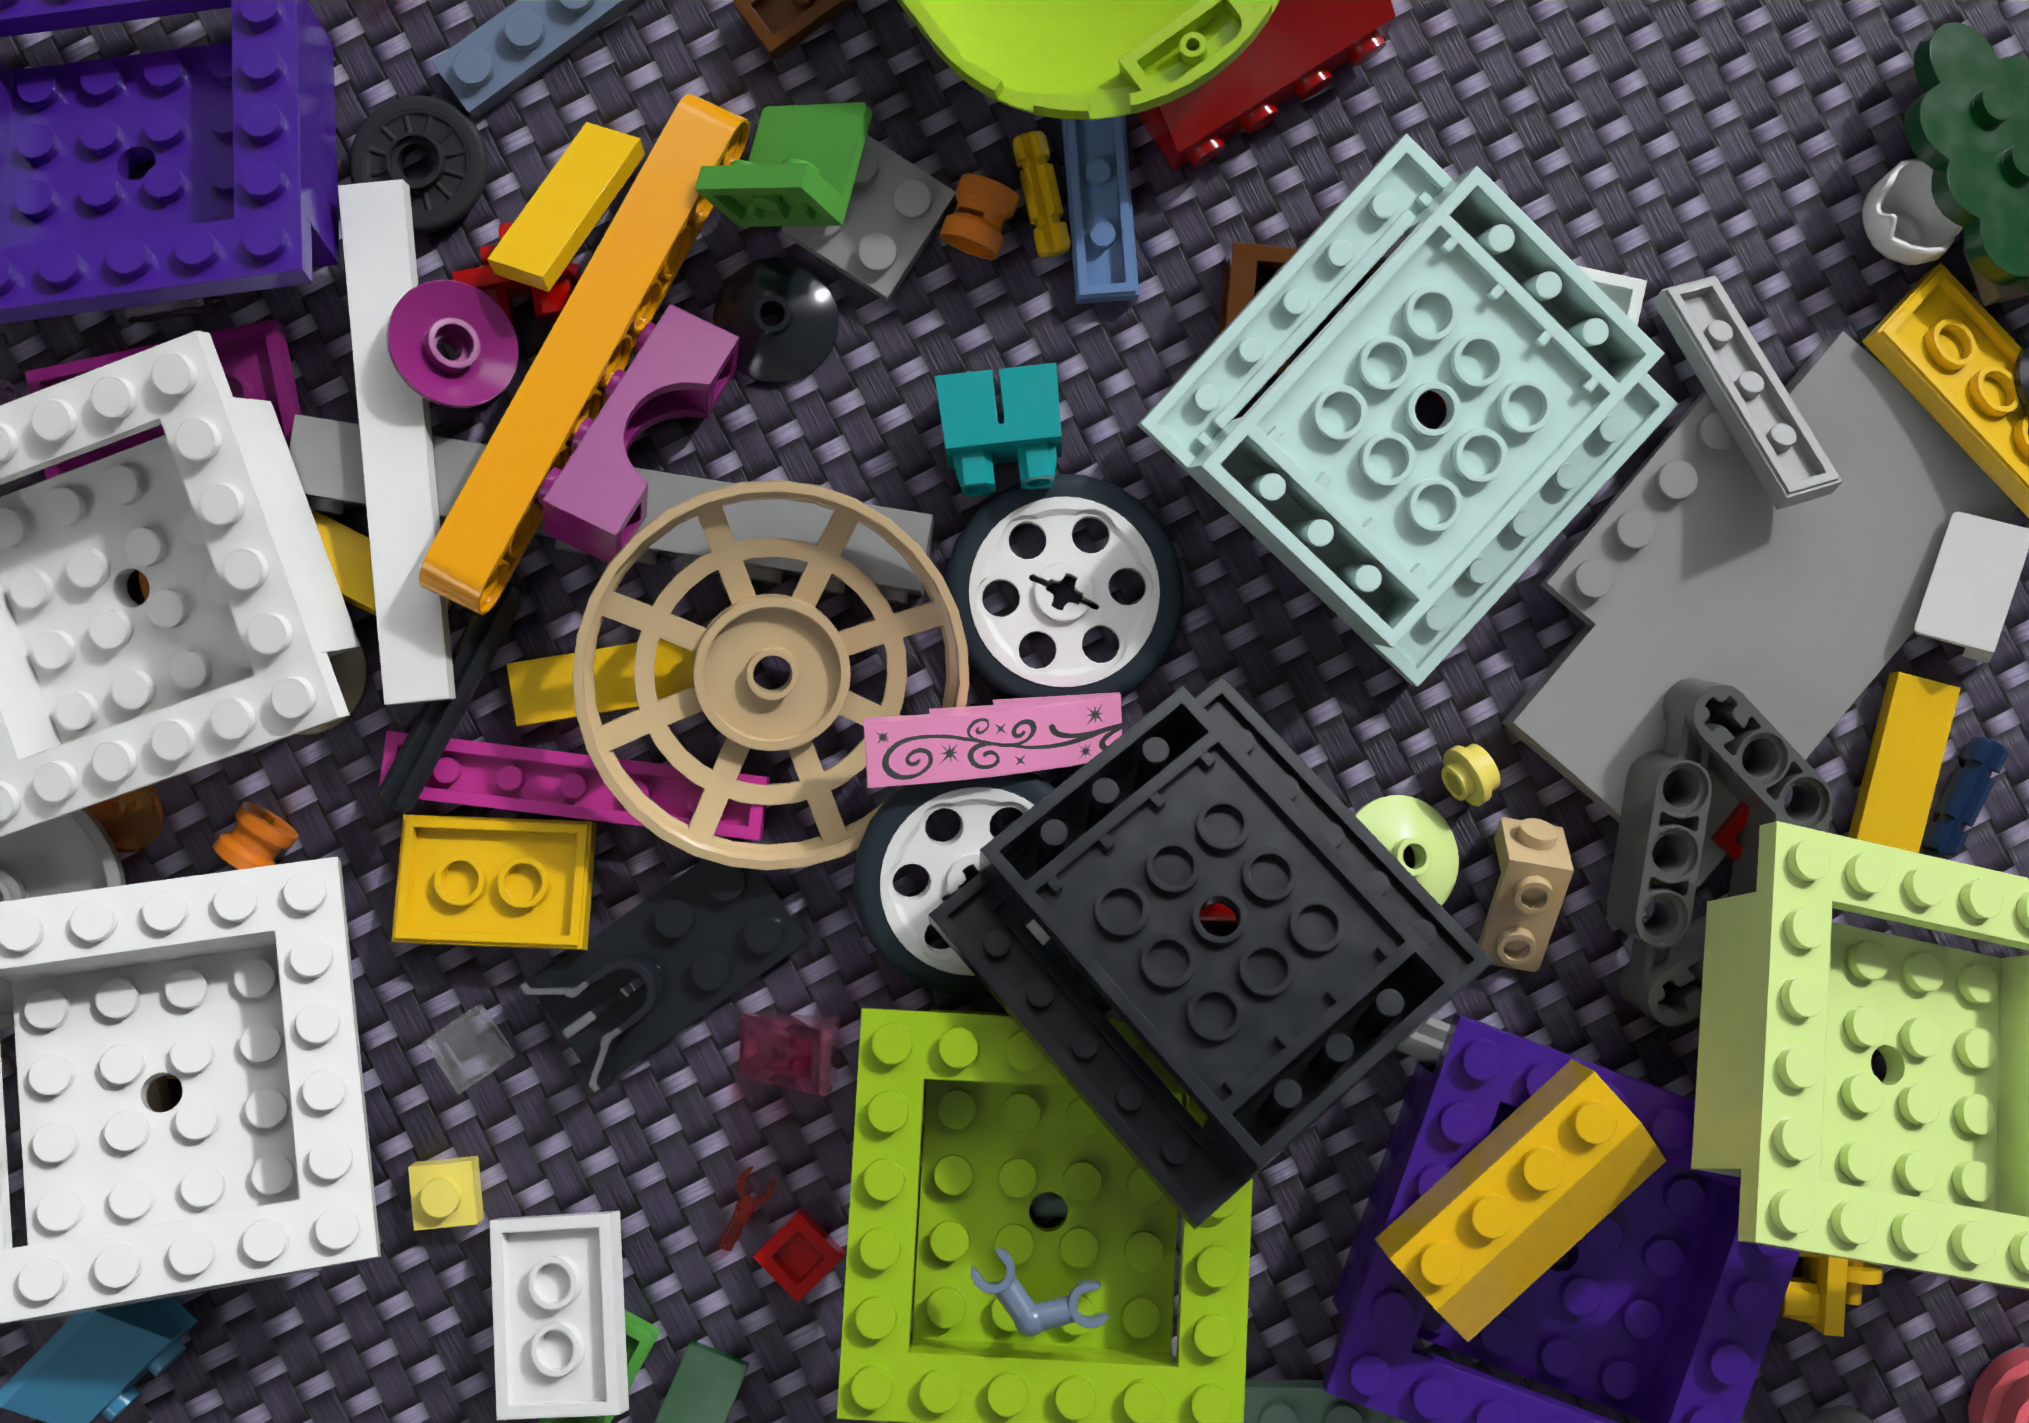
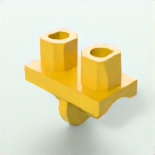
(1825, 1289)

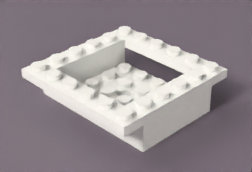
(235, 571)
(264, 1157)

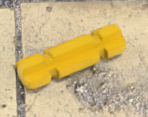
(1041, 194)

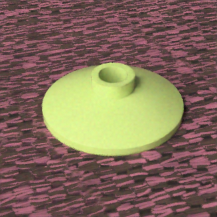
(1411, 822)

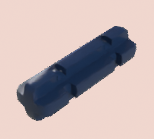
(1964, 796)

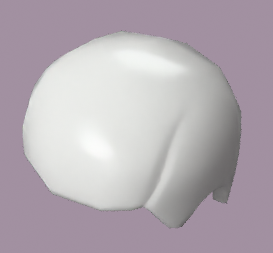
(1904, 217)

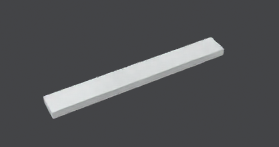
(394, 447)

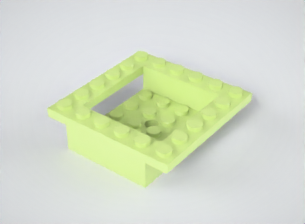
(1786, 1097)

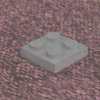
(886, 222)

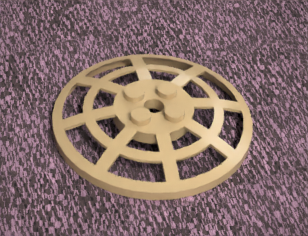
(725, 666)

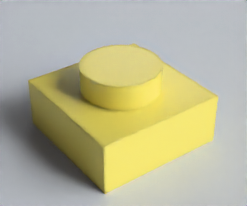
(446, 1193)

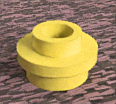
(1470, 774)

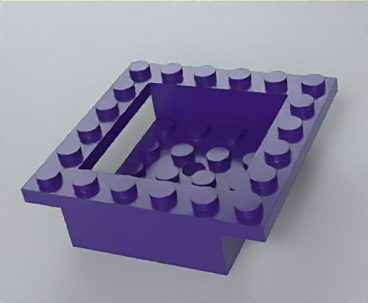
(237, 148)
(1642, 1317)

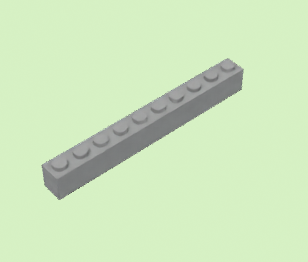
(332, 476)

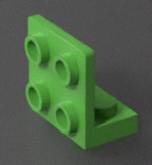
(796, 168)

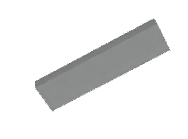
(1747, 392)

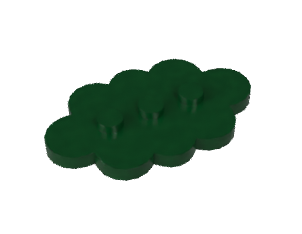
(1977, 142)

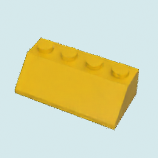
(1521, 1198)

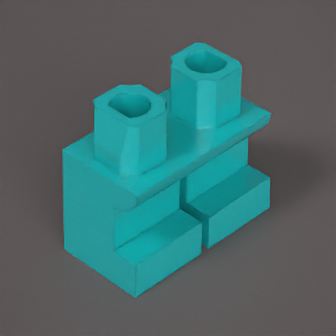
(978, 441)

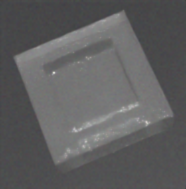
(469, 1048)

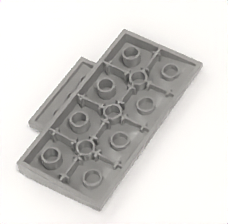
(1723, 588)

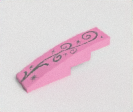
(990, 739)

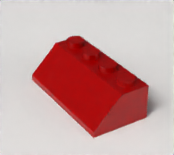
(1286, 59)

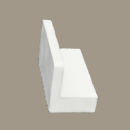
(1973, 584)

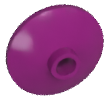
(468, 323)

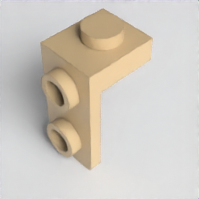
(1528, 894)

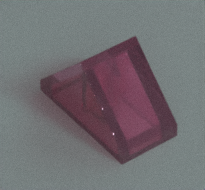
(790, 1051)

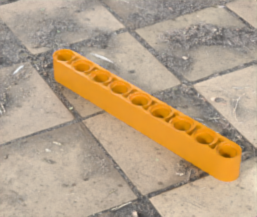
(584, 349)

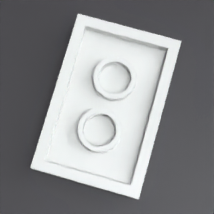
(558, 1316)

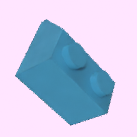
(97, 1361)

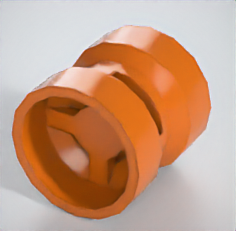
(979, 216)

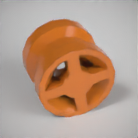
(255, 838)

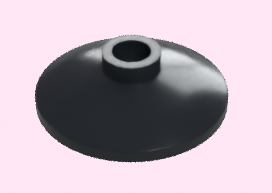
(801, 339)

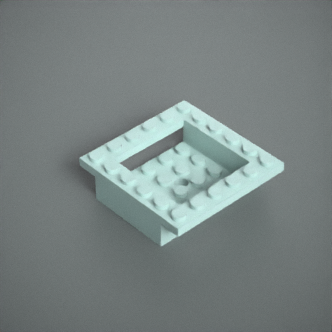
(1333, 470)

